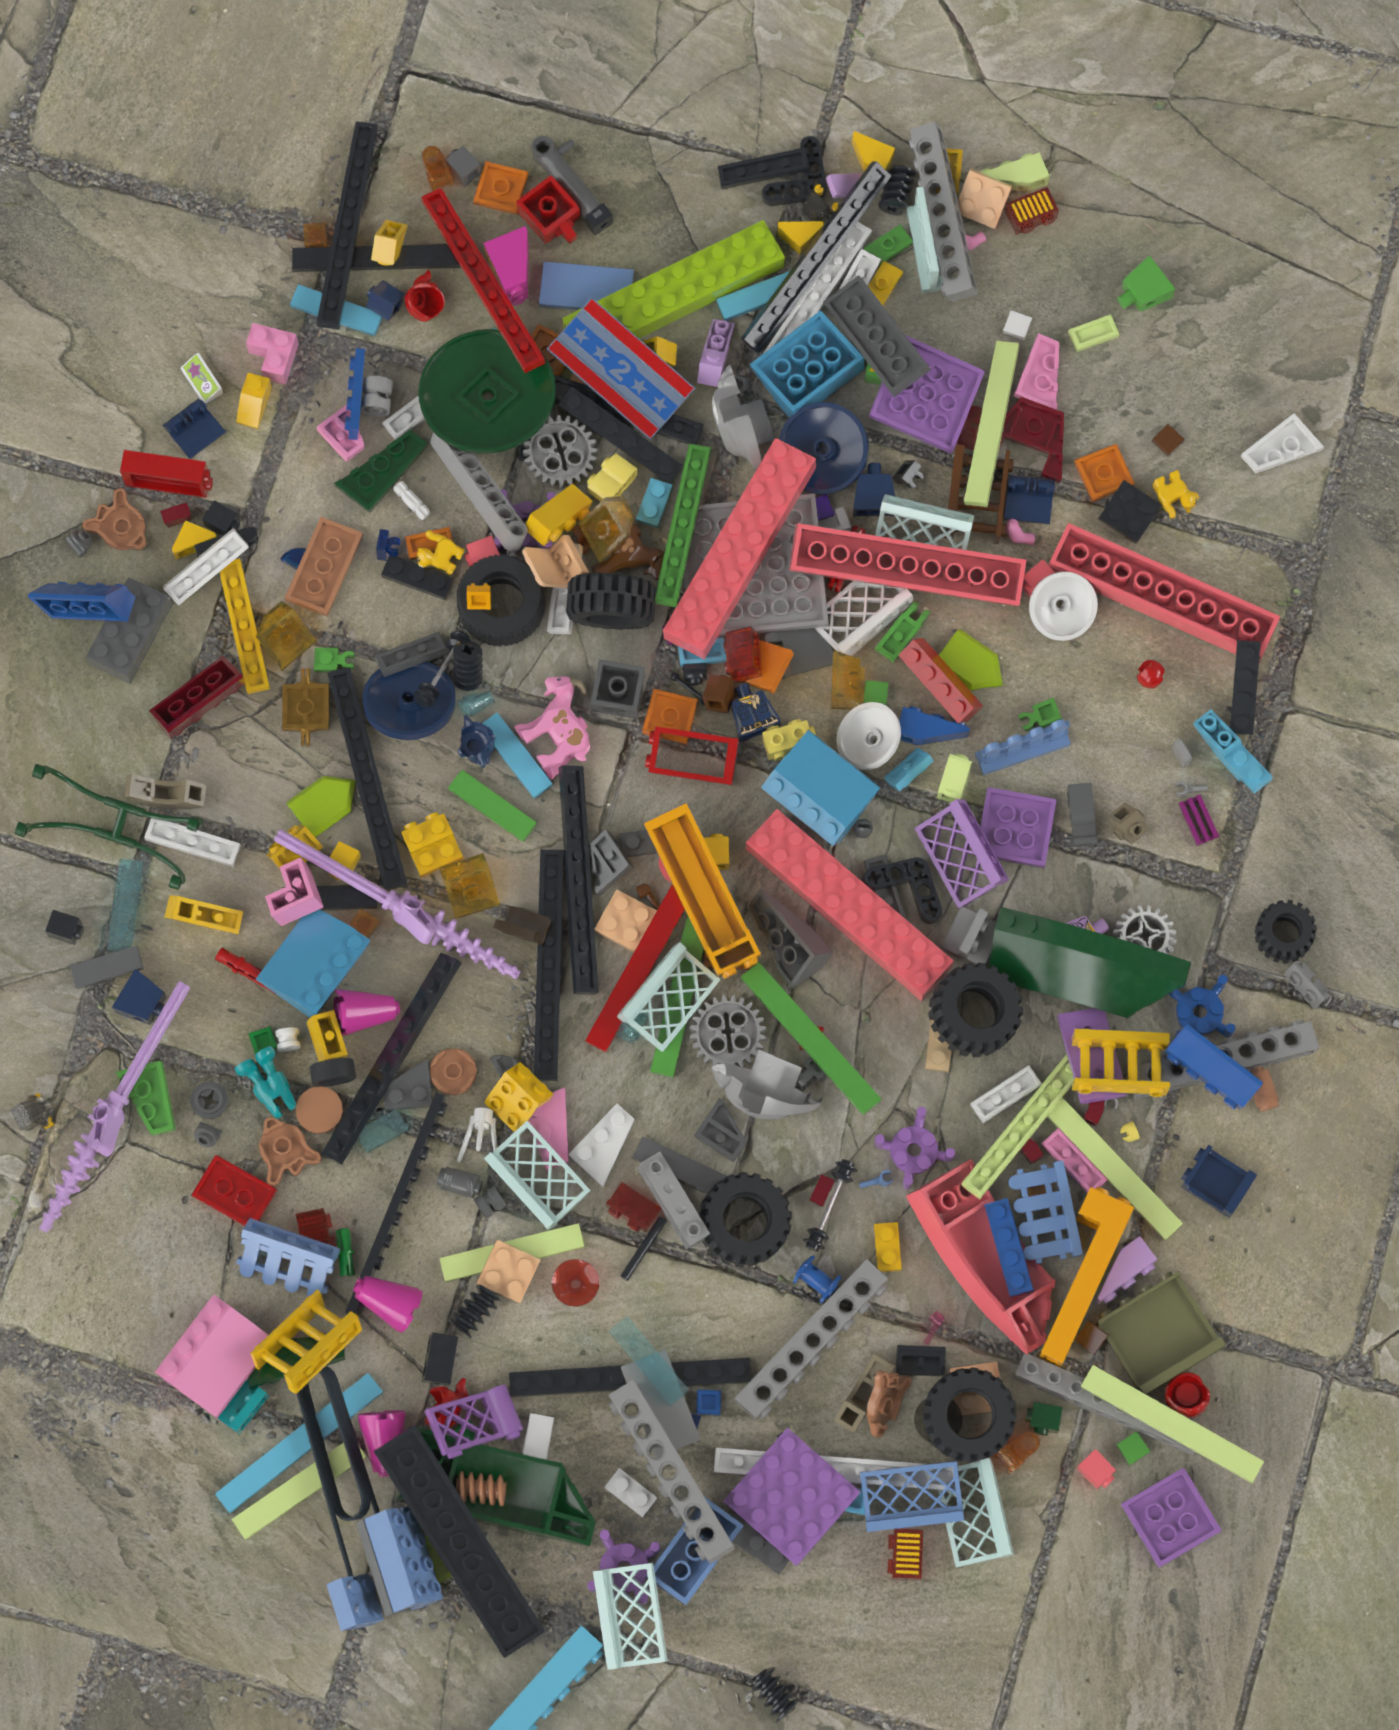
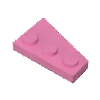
(1040, 373)
(551, 1124)

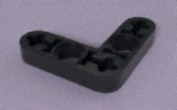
(805, 185)
(908, 876)

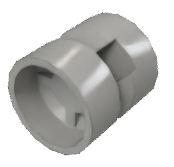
(376, 399)

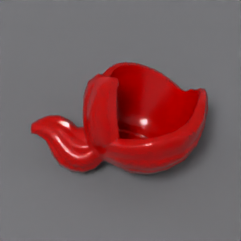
(424, 299)
(444, 1395)

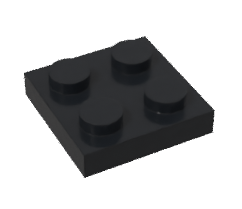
(1130, 511)

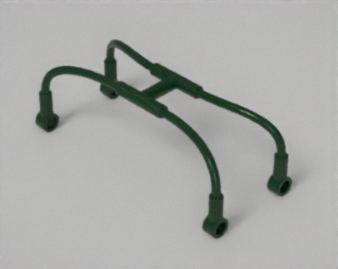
(115, 836)

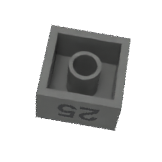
(618, 689)

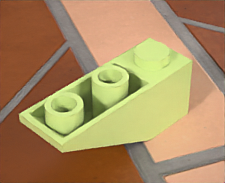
(1023, 174)
(954, 778)

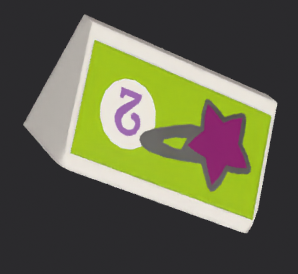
(201, 379)

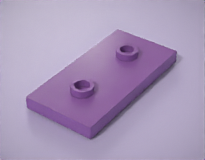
(1095, 1020)

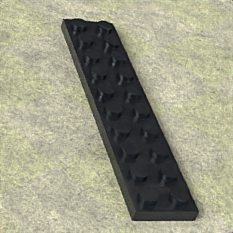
(459, 1541)

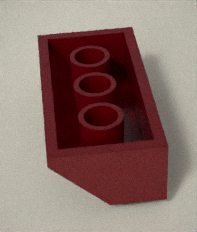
(197, 697)

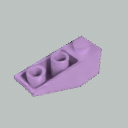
(715, 352)
(1130, 1262)

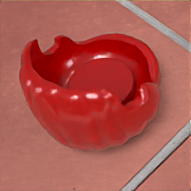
(1187, 1395)

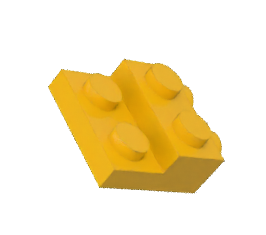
(431, 844)

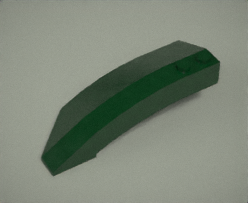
(1082, 964)
(538, 1492)

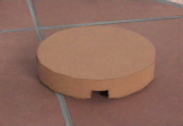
(453, 1071)
(319, 1110)

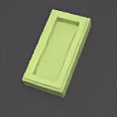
(1093, 333)

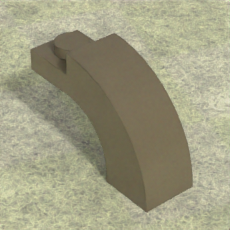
(165, 794)
(855, 1405)

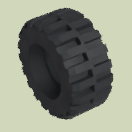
(611, 601)
(995, 989)
(770, 1201)
(1002, 1409)

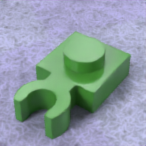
(329, 660)
(1044, 714)

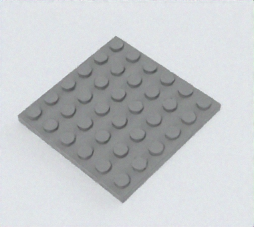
(775, 596)

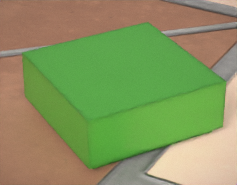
(876, 692)
(1133, 1448)

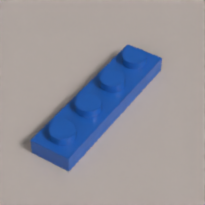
(354, 402)
(1009, 1247)

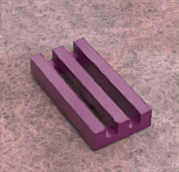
(1190, 802)

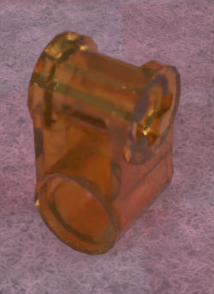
(436, 172)
(1017, 1452)

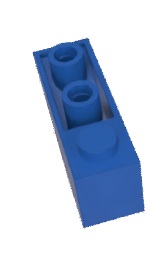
(923, 729)

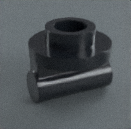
(695, 673)

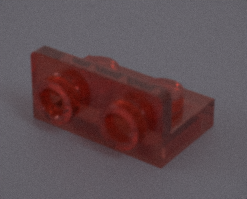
(632, 1207)

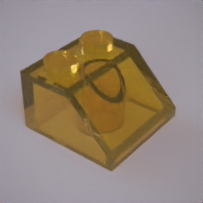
(846, 682)
(469, 886)

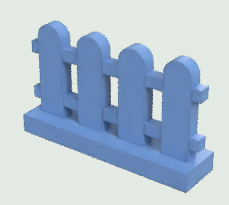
(1023, 748)
(1051, 1224)
(287, 1245)

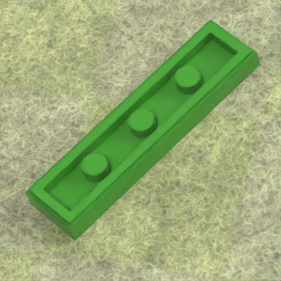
(492, 806)

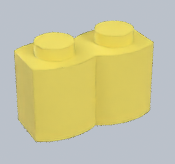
(612, 479)

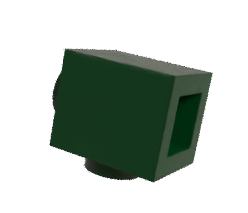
(1044, 1418)

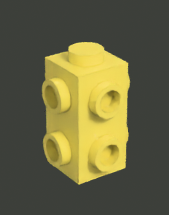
(781, 740)

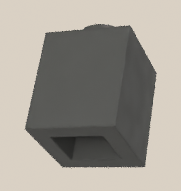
(463, 165)

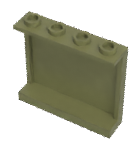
(1159, 1333)

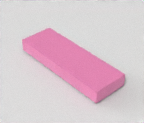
(1075, 1162)

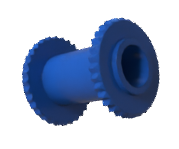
(817, 1279)

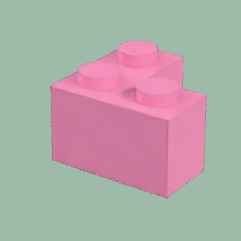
(277, 348)
(298, 897)

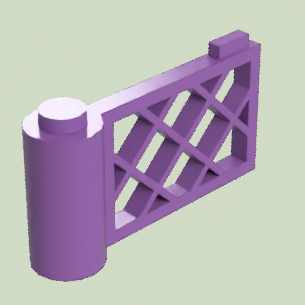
(500, 1415)

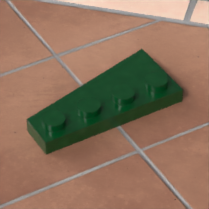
(382, 471)
(269, 1373)

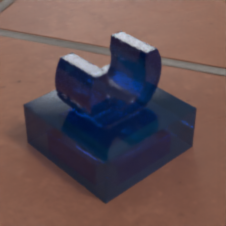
(384, 545)

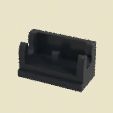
(439, 1359)
(920, 1360)

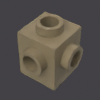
(1128, 823)

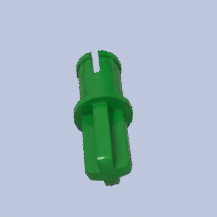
(345, 1254)

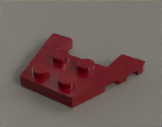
(1039, 429)

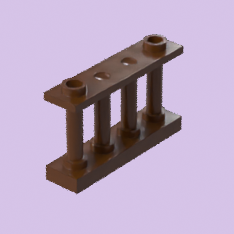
(960, 481)

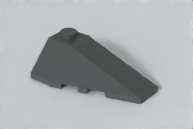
(794, 944)

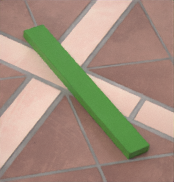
(682, 525)
(811, 1039)
(665, 1062)

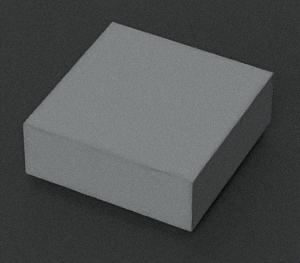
(1182, 753)

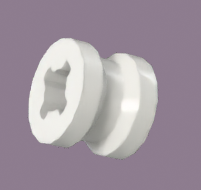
(287, 1039)

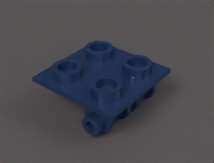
(194, 428)
(1029, 499)

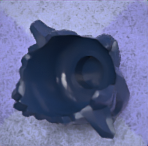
(476, 742)

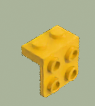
(517, 1096)

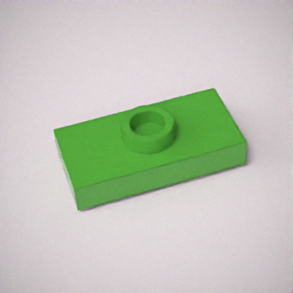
(890, 244)

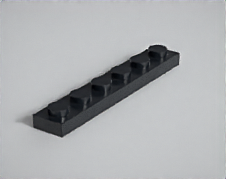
(620, 435)

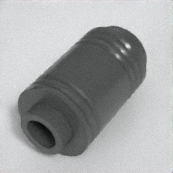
(459, 1182)

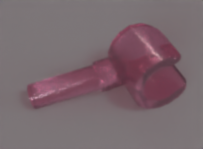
(937, 1320)

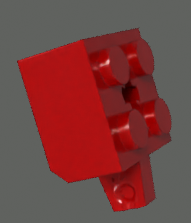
(553, 222)

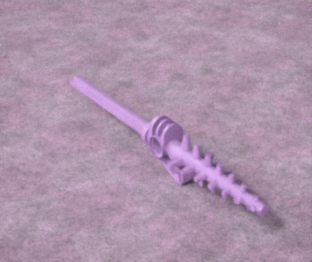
(405, 907)
(109, 1115)

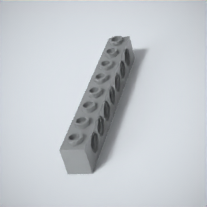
(932, 136)
(1305, 1045)
(865, 1274)
(1068, 1388)
(631, 1395)

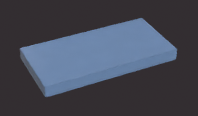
(574, 285)

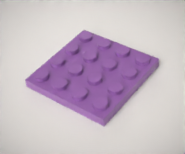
(934, 404)
(792, 1496)

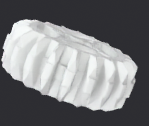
(1142, 918)

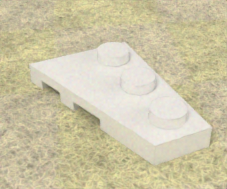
(1281, 445)
(601, 1146)

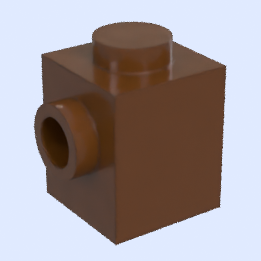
(719, 693)

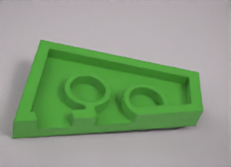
(152, 1098)

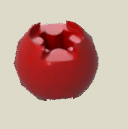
(1150, 674)

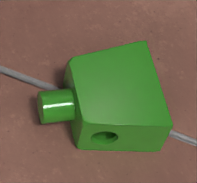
(1146, 286)

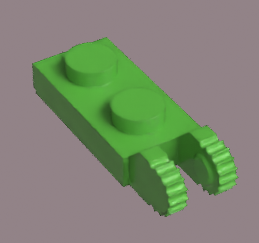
(901, 633)

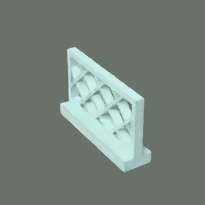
(923, 244)
(924, 513)
(657, 980)
(521, 1188)
(995, 1514)
(610, 1614)

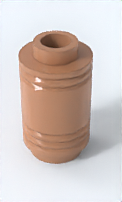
(1266, 1096)

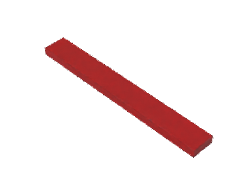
(637, 970)

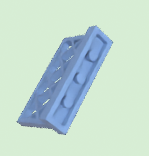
(913, 1517)

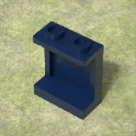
(1217, 1181)

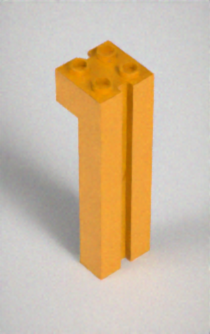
(702, 891)
(1109, 1219)

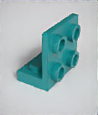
(243, 1407)

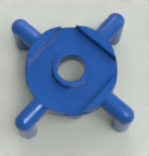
(1210, 1002)

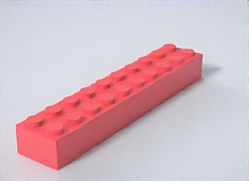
(739, 548)
(907, 565)
(1162, 591)
(849, 905)

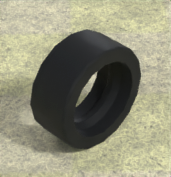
(332, 1072)

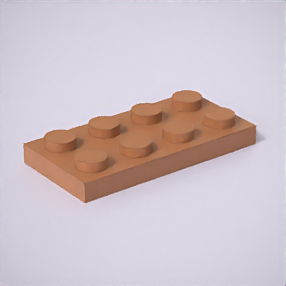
(324, 566)

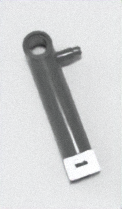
(595, 214)

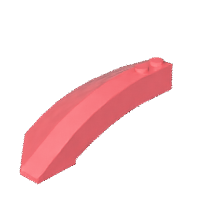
(964, 1240)

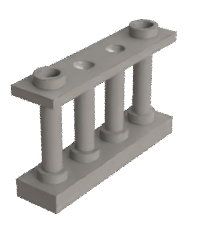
(673, 1200)

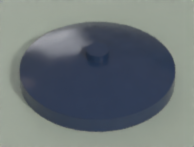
(834, 439)
(394, 710)

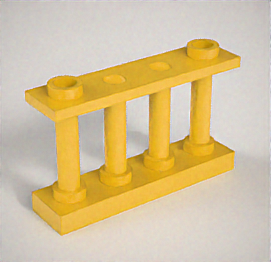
(1132, 1042)
(311, 1360)

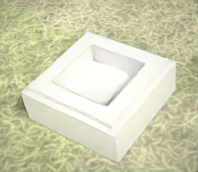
(1017, 325)

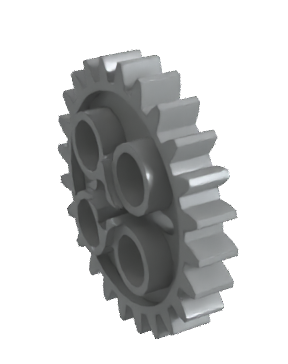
(580, 447)
(748, 1030)

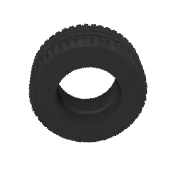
(509, 629)

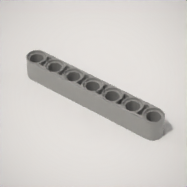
(483, 493)

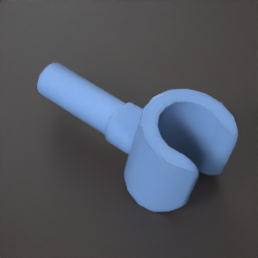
(878, 1180)

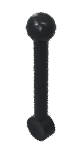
(675, 677)

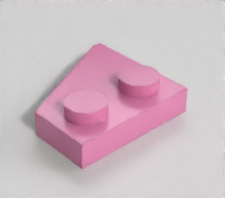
(335, 434)

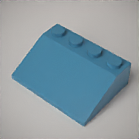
(808, 364)
(821, 788)
(313, 961)

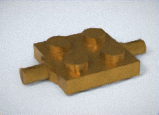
(305, 707)

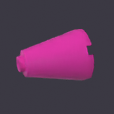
(363, 1010)
(389, 1300)
(377, 1430)

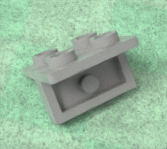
(970, 936)

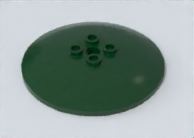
(467, 369)

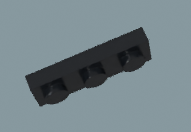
(417, 578)

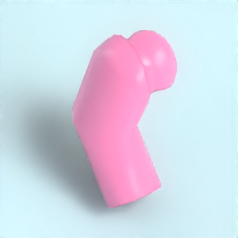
(975, 240)
(1016, 534)

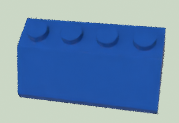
(84, 601)
(1212, 1067)

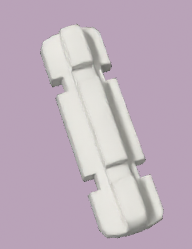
(411, 500)

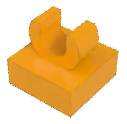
(478, 597)

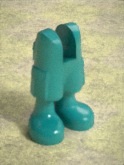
(271, 1088)

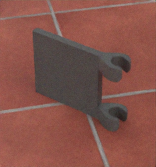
(809, 650)

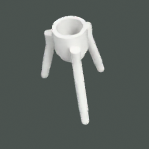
(482, 1120)

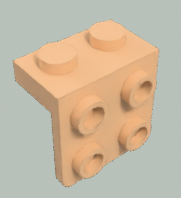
(555, 565)

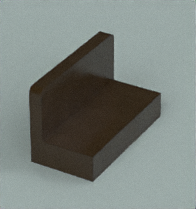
(524, 925)

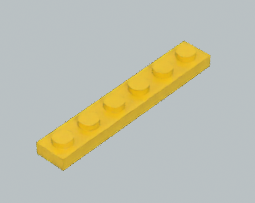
(244, 627)

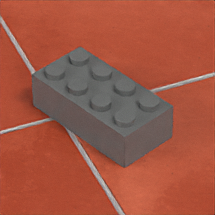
(123, 644)

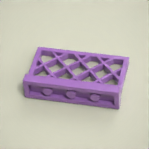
(975, 839)

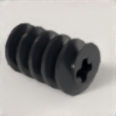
(896, 190)
(467, 665)
(474, 1310)
(774, 1693)

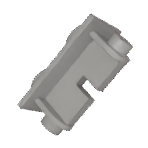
(1313, 992)

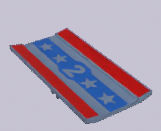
(620, 368)

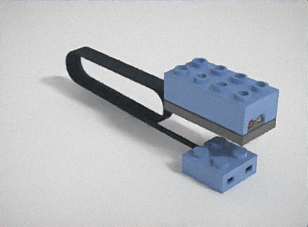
(389, 1537)

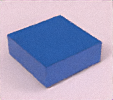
(708, 1402)

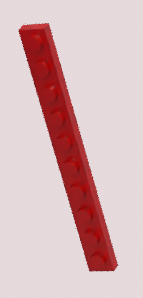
(483, 280)

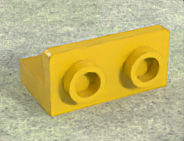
(281, 855)

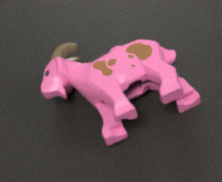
(561, 724)

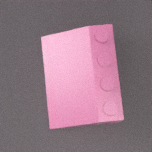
(212, 1356)

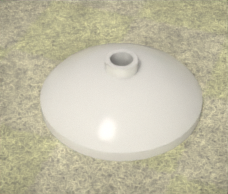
(1073, 615)
(859, 731)

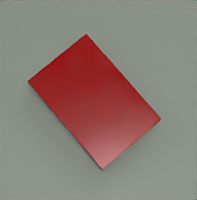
(233, 1191)

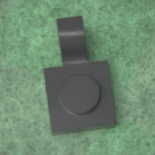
(811, 1071)

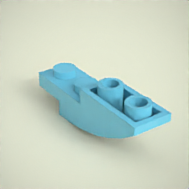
(1231, 752)

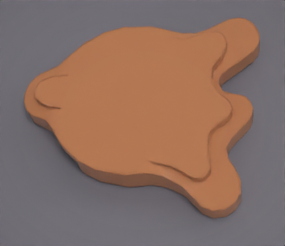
(119, 525)
(285, 1149)
(886, 1400)

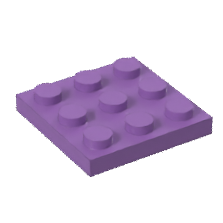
(1018, 826)
(1171, 1517)

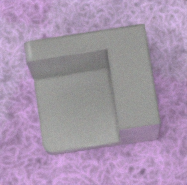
(838, 521)

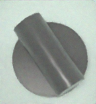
(79, 541)
(207, 1135)

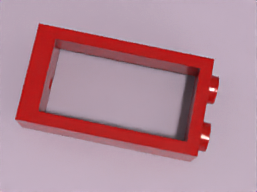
(166, 473)
(654, 740)

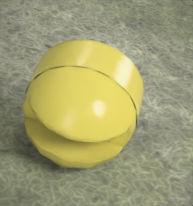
(1131, 1131)

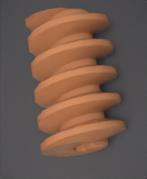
(481, 1488)

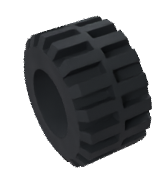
(1291, 913)

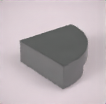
(503, 1063)

